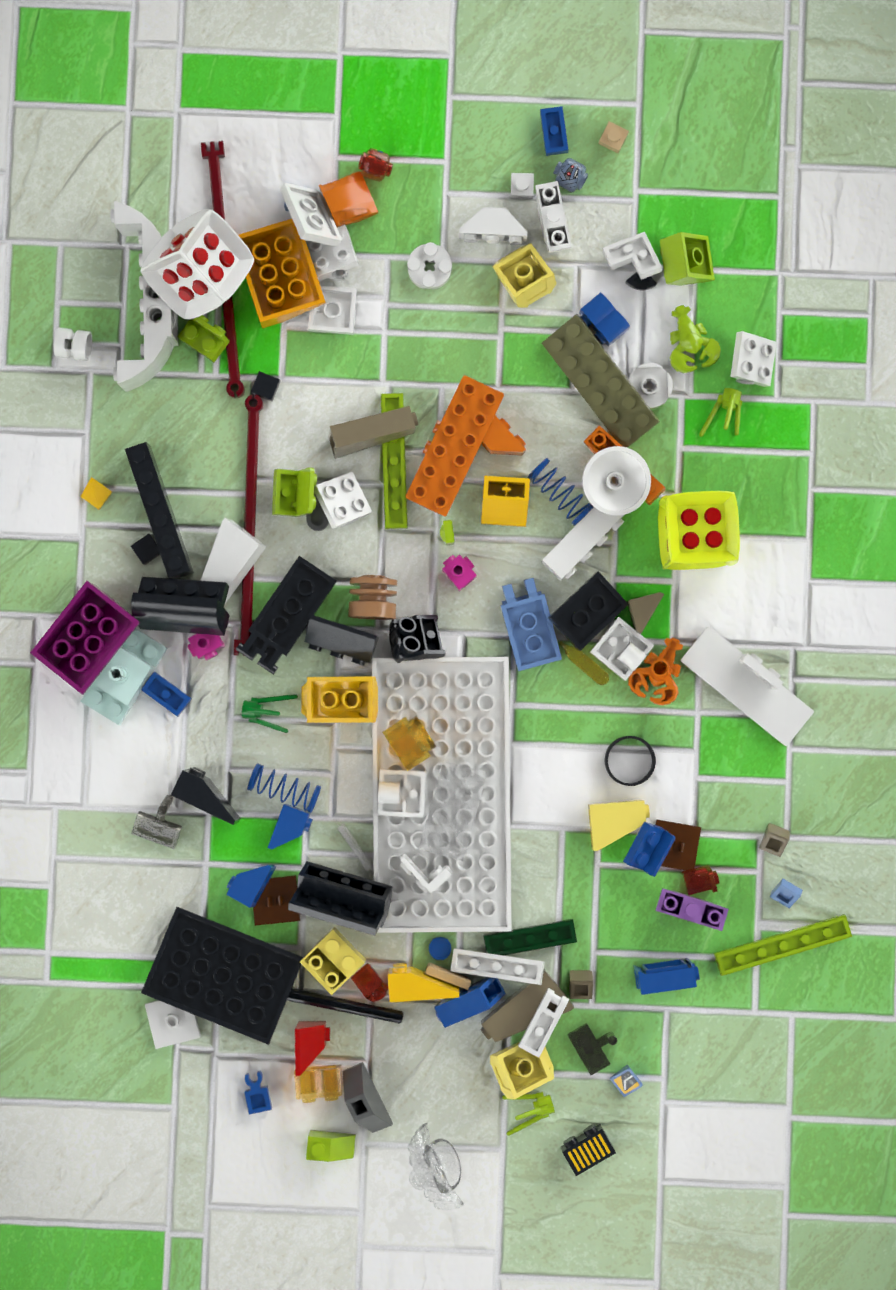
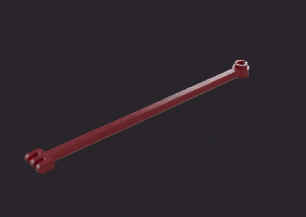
(227, 307)
(250, 513)

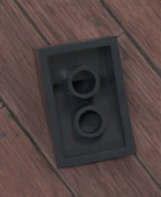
(201, 793)

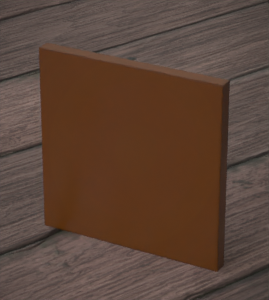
(684, 848)
(274, 902)

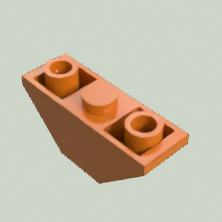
(501, 441)

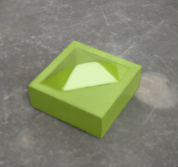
(447, 532)

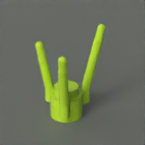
(730, 401)
(542, 1109)

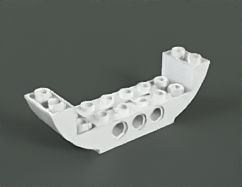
(158, 335)

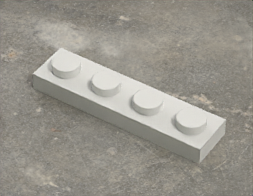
(497, 966)

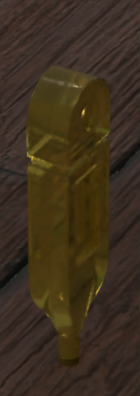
(585, 664)

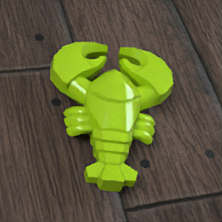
(691, 342)

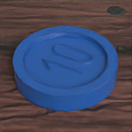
(440, 948)

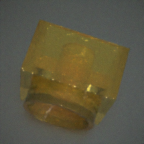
(410, 741)

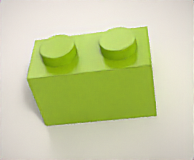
(686, 259)

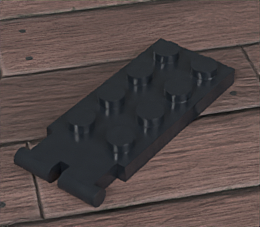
(287, 614)

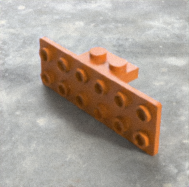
(454, 445)

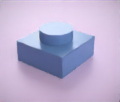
(786, 893)

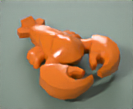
(659, 674)

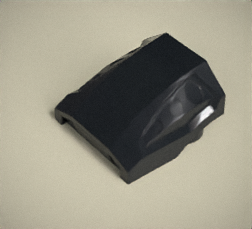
(415, 638)

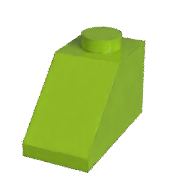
(330, 1146)

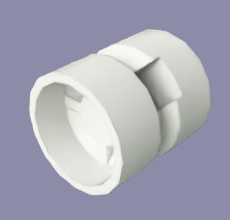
(81, 344)

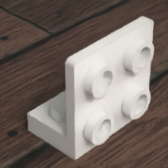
(438, 875)

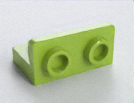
(204, 338)

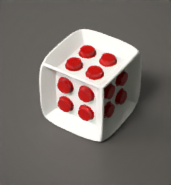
(197, 264)

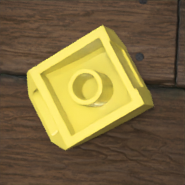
(525, 275)
(520, 1070)

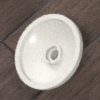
(632, 480)

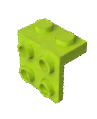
(294, 492)

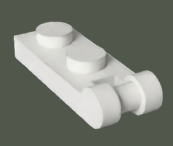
(543, 1023)

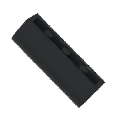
(181, 606)
(341, 898)

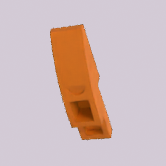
(600, 439)

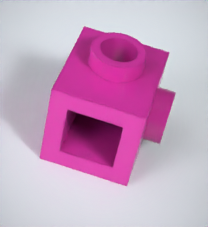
(459, 571)
(205, 645)

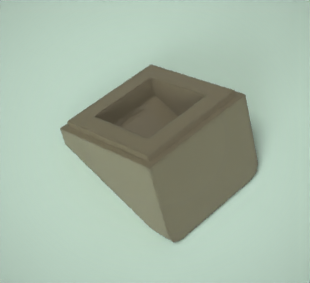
(775, 839)
(580, 984)

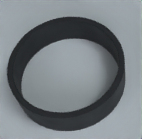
(652, 765)

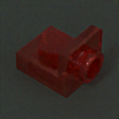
(700, 880)
(370, 983)

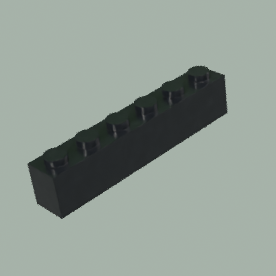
(159, 511)

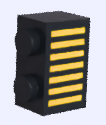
(587, 1149)

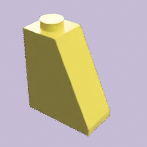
(614, 820)

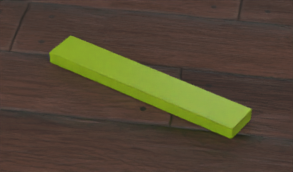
(394, 471)
(783, 945)

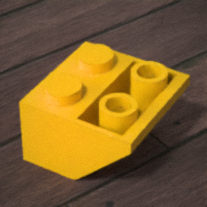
(505, 501)

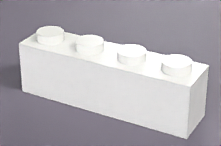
(579, 542)

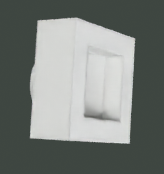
(522, 185)

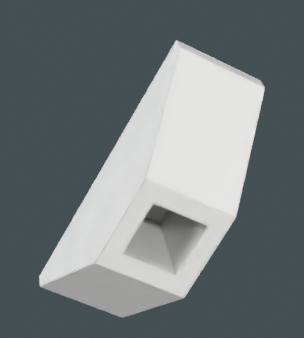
(552, 217)
(493, 226)

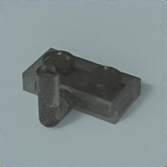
(157, 828)
(590, 1048)

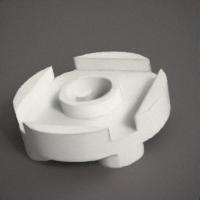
(429, 253)
(658, 377)

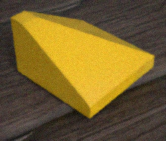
(96, 493)

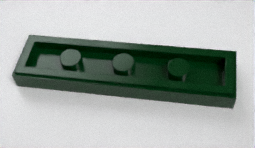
(530, 938)

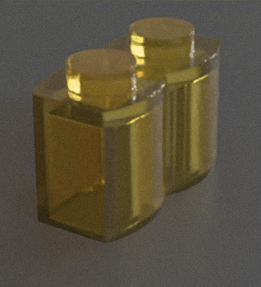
(319, 1083)

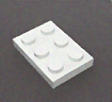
(310, 215)

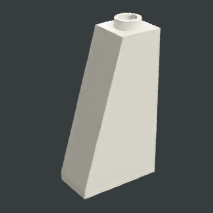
(232, 555)

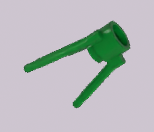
(253, 710)

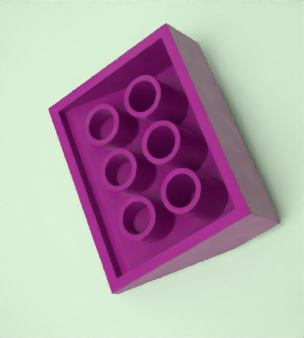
(85, 637)

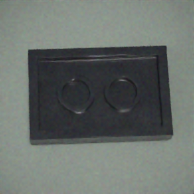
(588, 611)

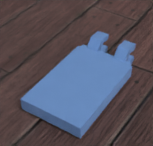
(529, 627)

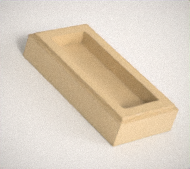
(448, 976)

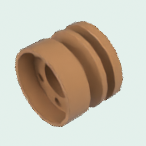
(372, 598)

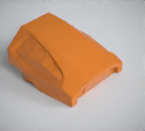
(349, 199)

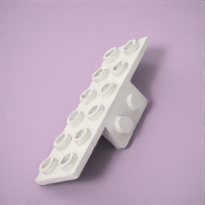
(747, 685)

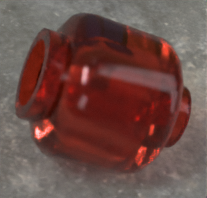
(375, 165)

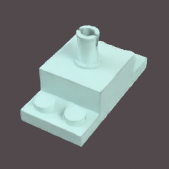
(124, 676)

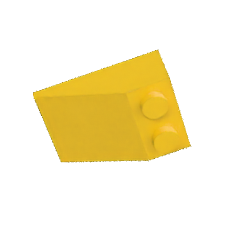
(414, 985)

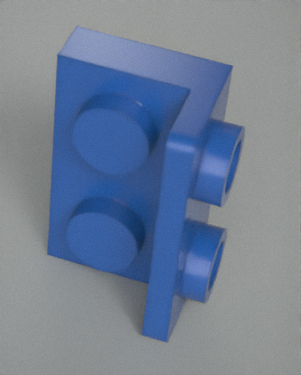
(649, 848)

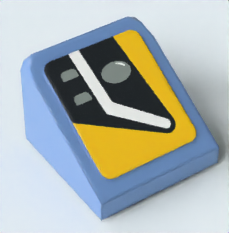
(626, 1081)

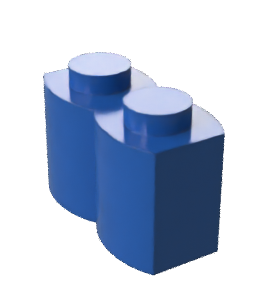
(604, 319)

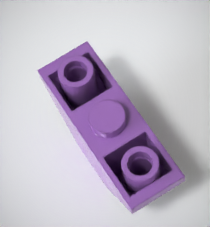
(692, 909)

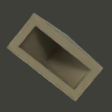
(642, 610)

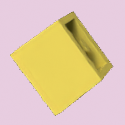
(333, 960)

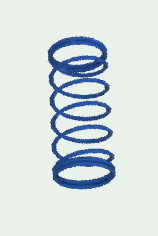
(533, 475)
(258, 769)

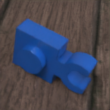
(257, 1097)

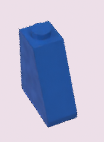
(475, 1000)

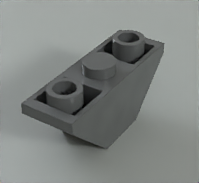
(364, 1099)

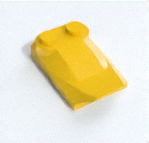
(340, 699)

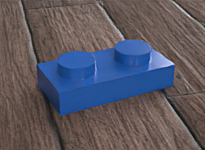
(554, 131)
(166, 694)

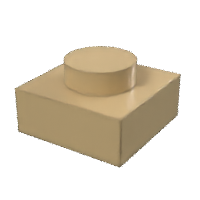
(613, 137)

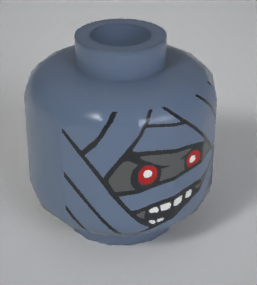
(570, 174)

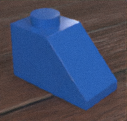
(290, 825)
(249, 885)

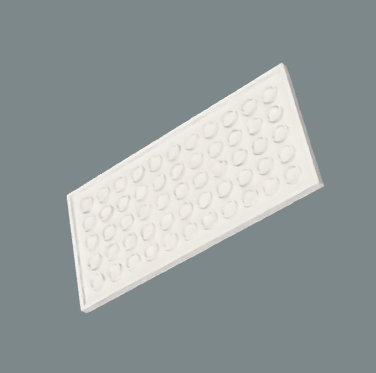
(467, 716)

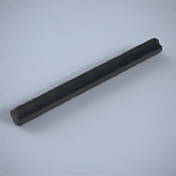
(346, 1006)

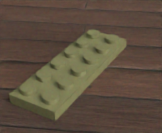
(600, 381)

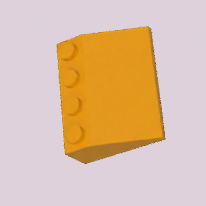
(282, 273)

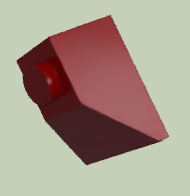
(309, 1043)

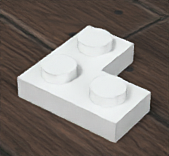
(635, 250)

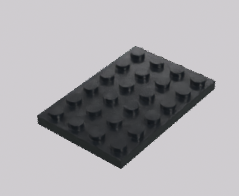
(222, 975)

